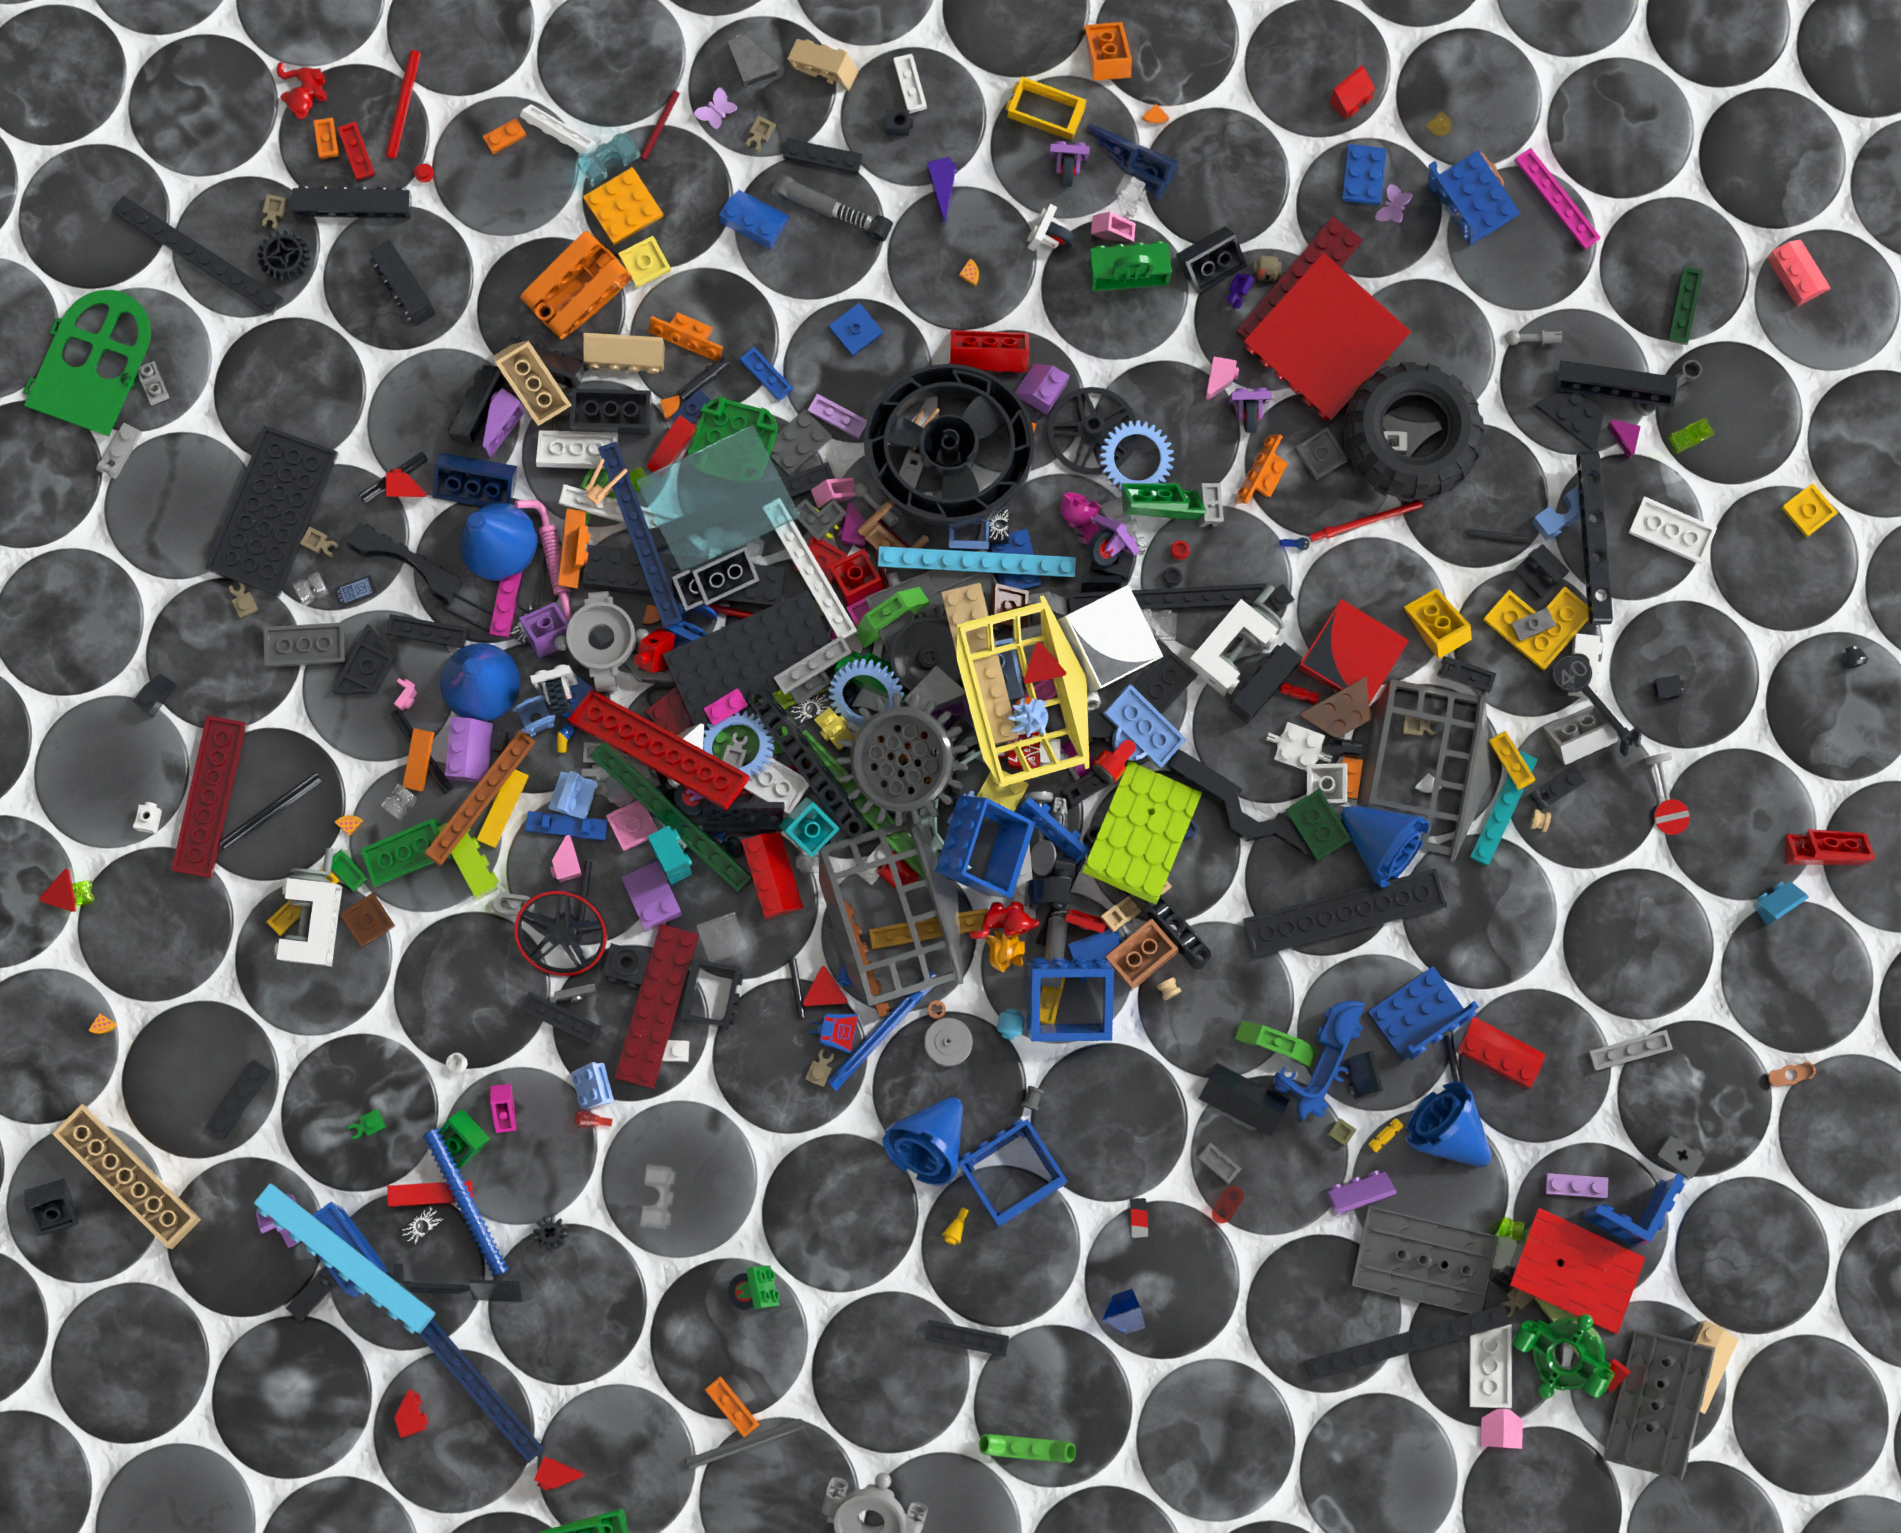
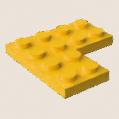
(1567, 612)

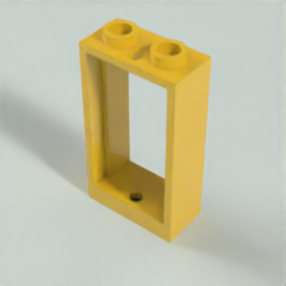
(1050, 93)

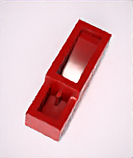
(672, 444)

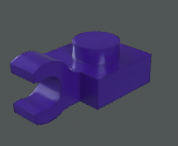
(1240, 286)

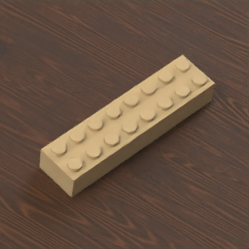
(967, 605)
(126, 1176)

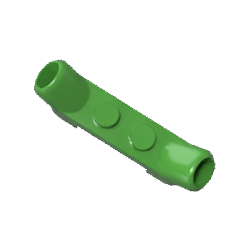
(1027, 1448)

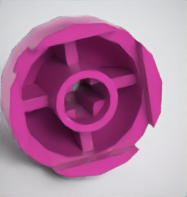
(1077, 509)

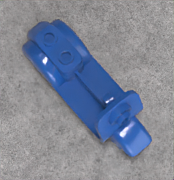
(1335, 1035)

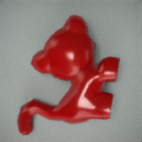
(300, 98)
(1011, 918)

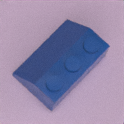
(753, 218)

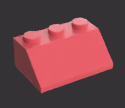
(1798, 272)

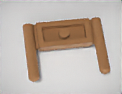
(879, 536)

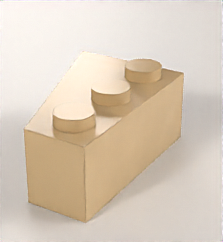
(823, 61)

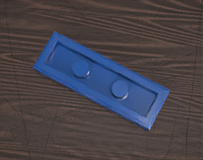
(766, 374)

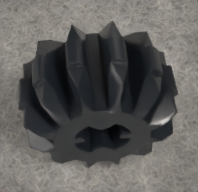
(550, 1240)

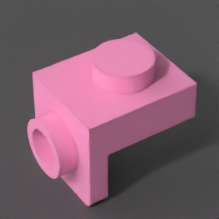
(406, 699)

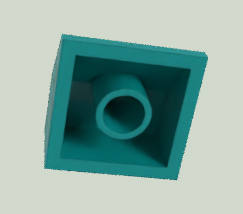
(809, 827)

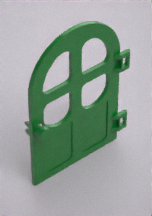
(79, 392)

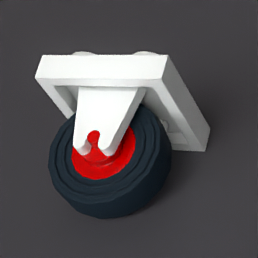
(1050, 231)

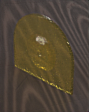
(1440, 124)

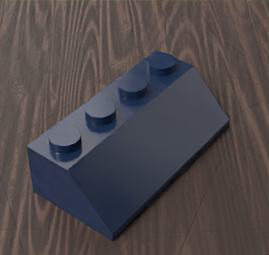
(473, 480)

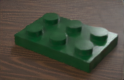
(1318, 824)

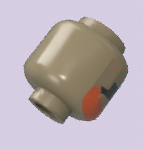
(1267, 268)

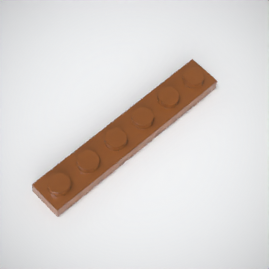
(875, 986)

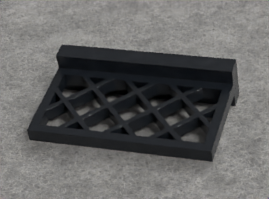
(743, 817)

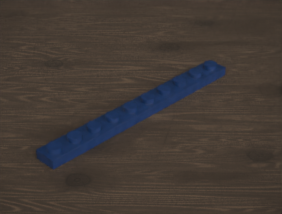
(640, 536)
(481, 1391)

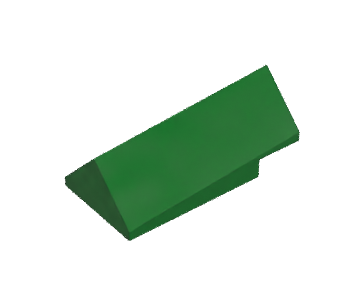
(1161, 500)
(868, 682)
(604, 1523)

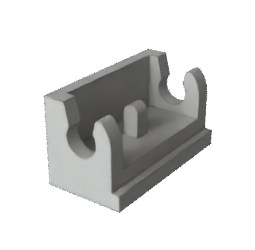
(1212, 500)

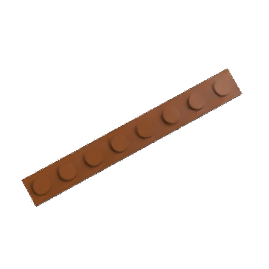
(479, 798)

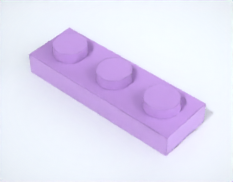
(837, 416)
(1576, 1186)

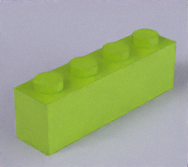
(474, 866)

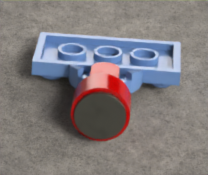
(1138, 734)

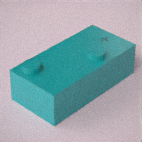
(670, 855)

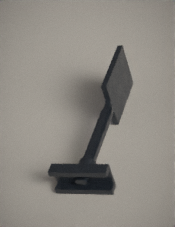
(479, 1289)

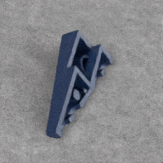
(1141, 162)

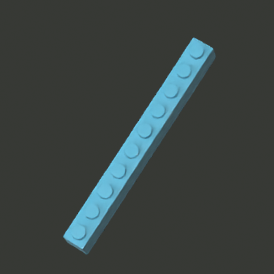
(344, 1258)

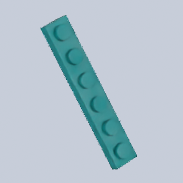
(1499, 817)

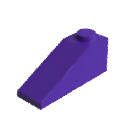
(942, 178)

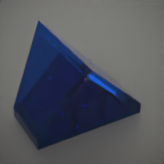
(1124, 1313)

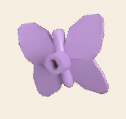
(717, 109)
(1394, 207)

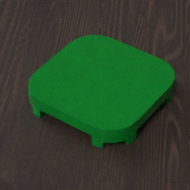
(725, 417)

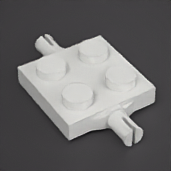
(1299, 747)

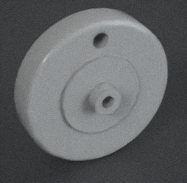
(948, 1042)

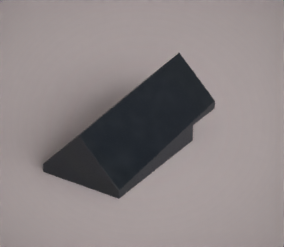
(714, 578)
(1243, 1099)

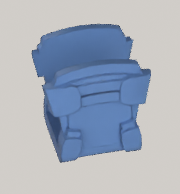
(528, 708)

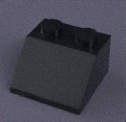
(1363, 1075)
(50, 1206)

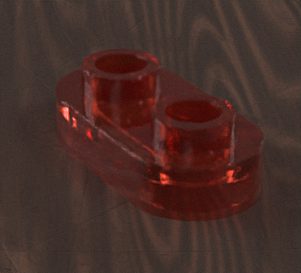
(1227, 1205)

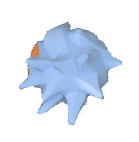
(1030, 716)

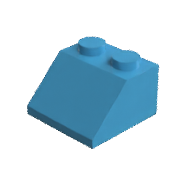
(1779, 902)

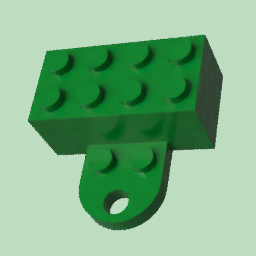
(1129, 266)

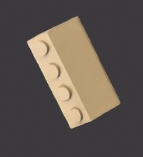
(624, 353)
(532, 381)
(1725, 1343)

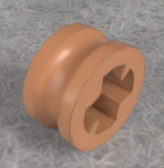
(935, 1016)

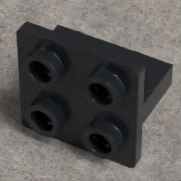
(1541, 570)

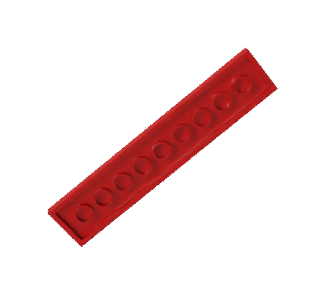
(659, 749)

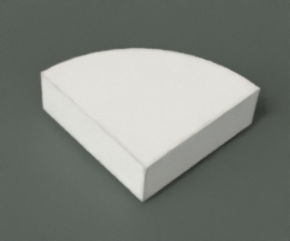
(1426, 784)

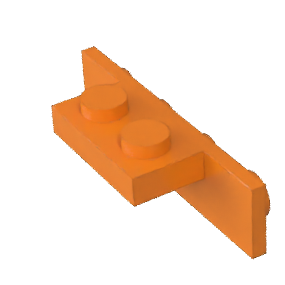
(687, 334)
(1265, 471)
(573, 548)

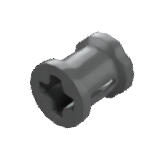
(1032, 1098)

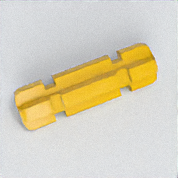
(1385, 1135)

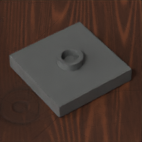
(1321, 453)

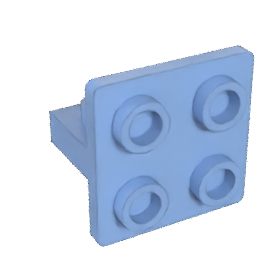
(573, 795)
(592, 1085)

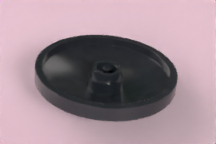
(920, 648)

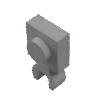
(735, 754)

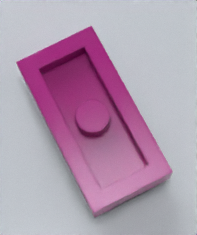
(725, 707)

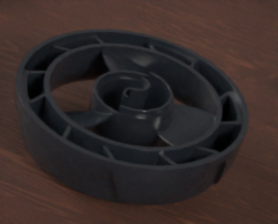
(949, 445)

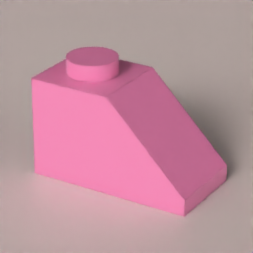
(1113, 227)
(1221, 376)
(836, 489)
(565, 862)

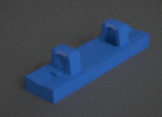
(566, 825)
(1053, 830)

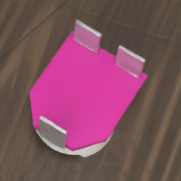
(1087, 531)

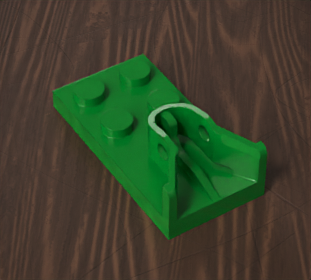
(400, 852)

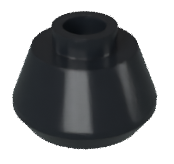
(1854, 657)

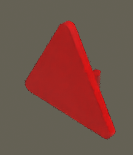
(1043, 666)
(60, 892)
(824, 991)

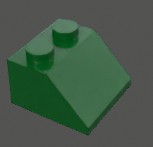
(463, 1138)

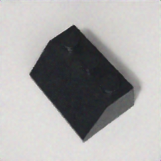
(1212, 259)

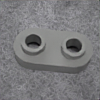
(514, 904)

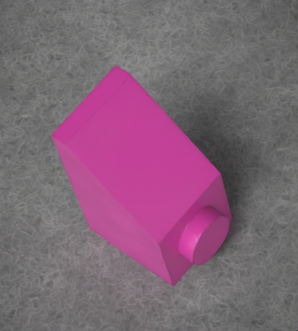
(503, 1108)

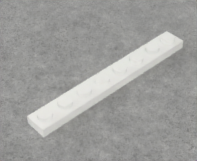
(816, 580)

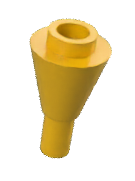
(954, 1231)

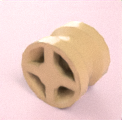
(1540, 820)
(1169, 989)

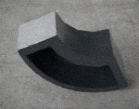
(1047, 892)

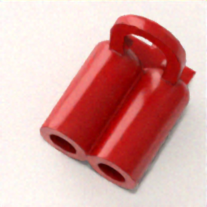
(905, 873)

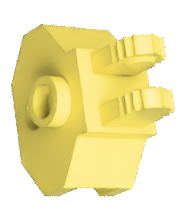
(833, 727)

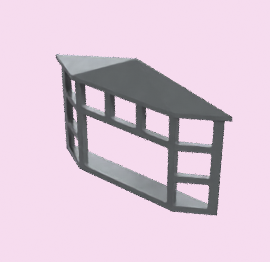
(1478, 767)
(942, 894)

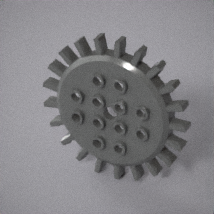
(868, 750)

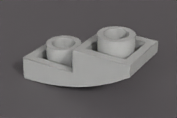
(152, 383)

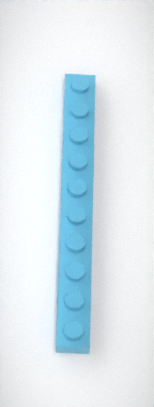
(976, 561)

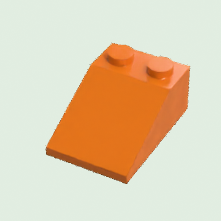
(1108, 51)

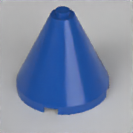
(497, 541)
(480, 682)
(1384, 839)
(1449, 1127)
(928, 1142)

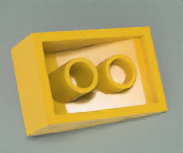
(1439, 623)

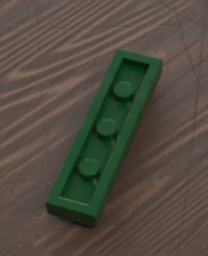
(1685, 305)

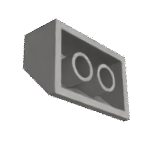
(1580, 734)

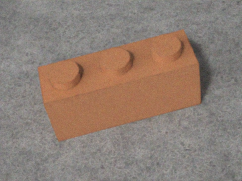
(1141, 954)

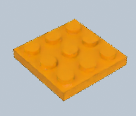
(623, 206)

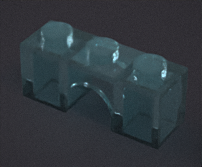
(620, 147)

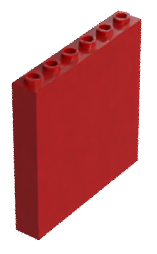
(1326, 337)

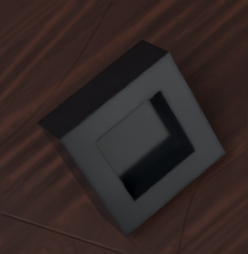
(1281, 597)

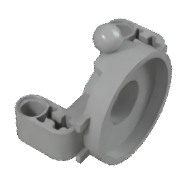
(601, 663)
(845, 1509)

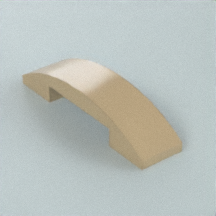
(1124, 912)

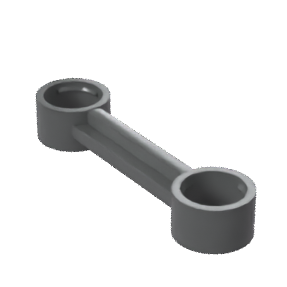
(1682, 378)

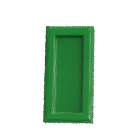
(348, 871)

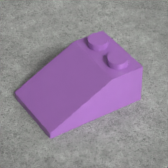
(502, 417)
(651, 896)

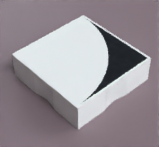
(1110, 638)

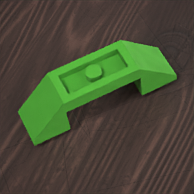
(888, 611)
(1276, 1041)

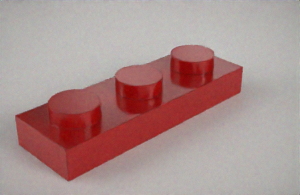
(356, 151)

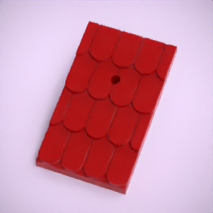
(1591, 1275)

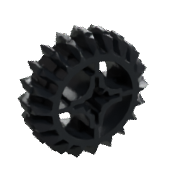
(291, 255)

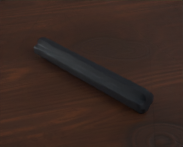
(379, 486)

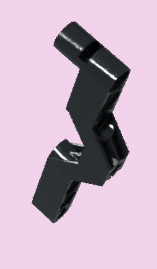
(1228, 793)

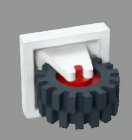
(556, 687)

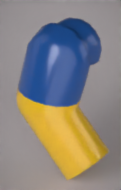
(563, 737)

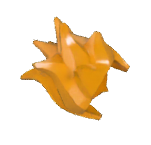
(1005, 950)

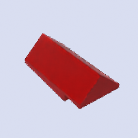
(1828, 848)

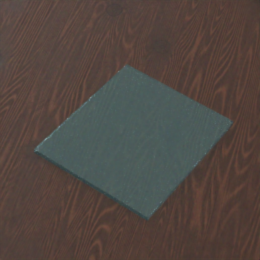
(718, 498)

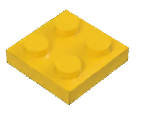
(1809, 510)

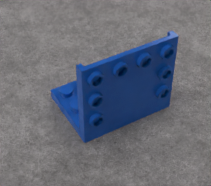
(1472, 197)
(1420, 1014)
(1650, 1221)

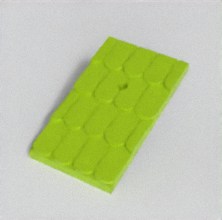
(1142, 832)

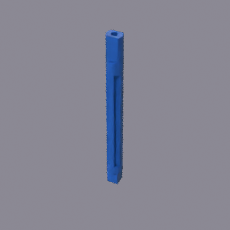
(877, 1037)

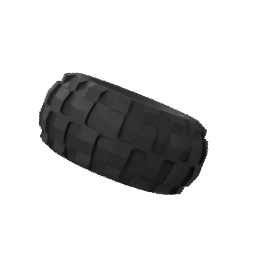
(1403, 475)

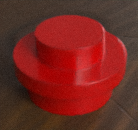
(424, 173)
(1180, 550)

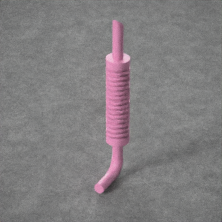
(552, 551)

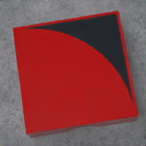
(1352, 648)

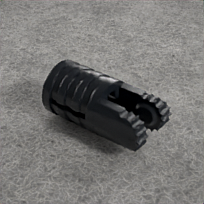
(1343, 747)

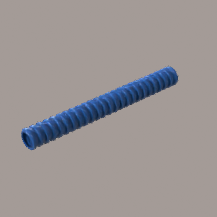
(465, 1202)

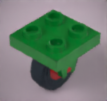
(754, 1289)

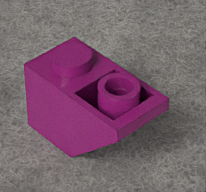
(849, 532)

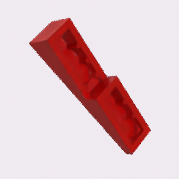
(422, 1194)

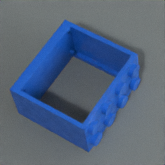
(1007, 852)
(1068, 968)
(1001, 1139)
(339, 1222)

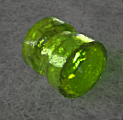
(83, 892)
(1511, 1228)

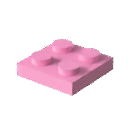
(632, 825)

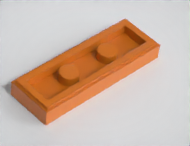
(418, 759)
(732, 1407)

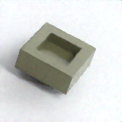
(1342, 1132)

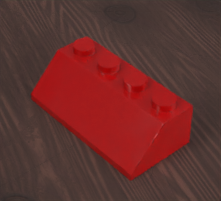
(990, 350)
(772, 874)
(1500, 1053)

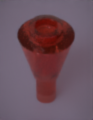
(587, 1119)

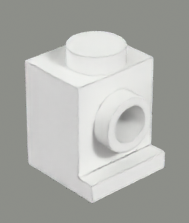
(1399, 439)
(151, 824)

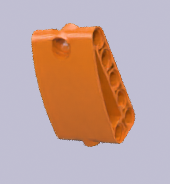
(576, 285)

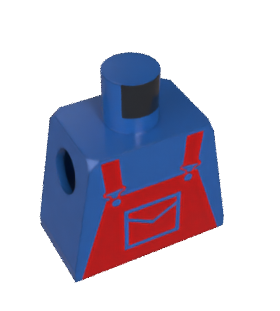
(836, 1031)

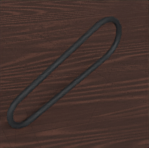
(541, 588)

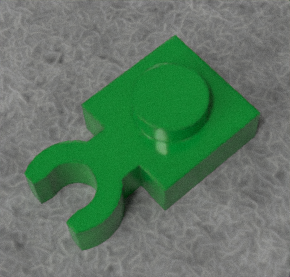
(370, 1123)

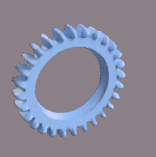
(1125, 431)
(855, 669)
(760, 729)

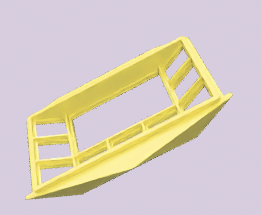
(1069, 688)

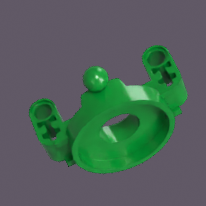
(1590, 1372)

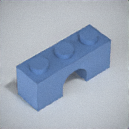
(1550, 523)

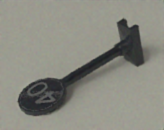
(1574, 675)

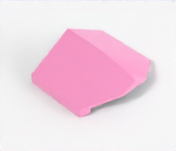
(1501, 1429)

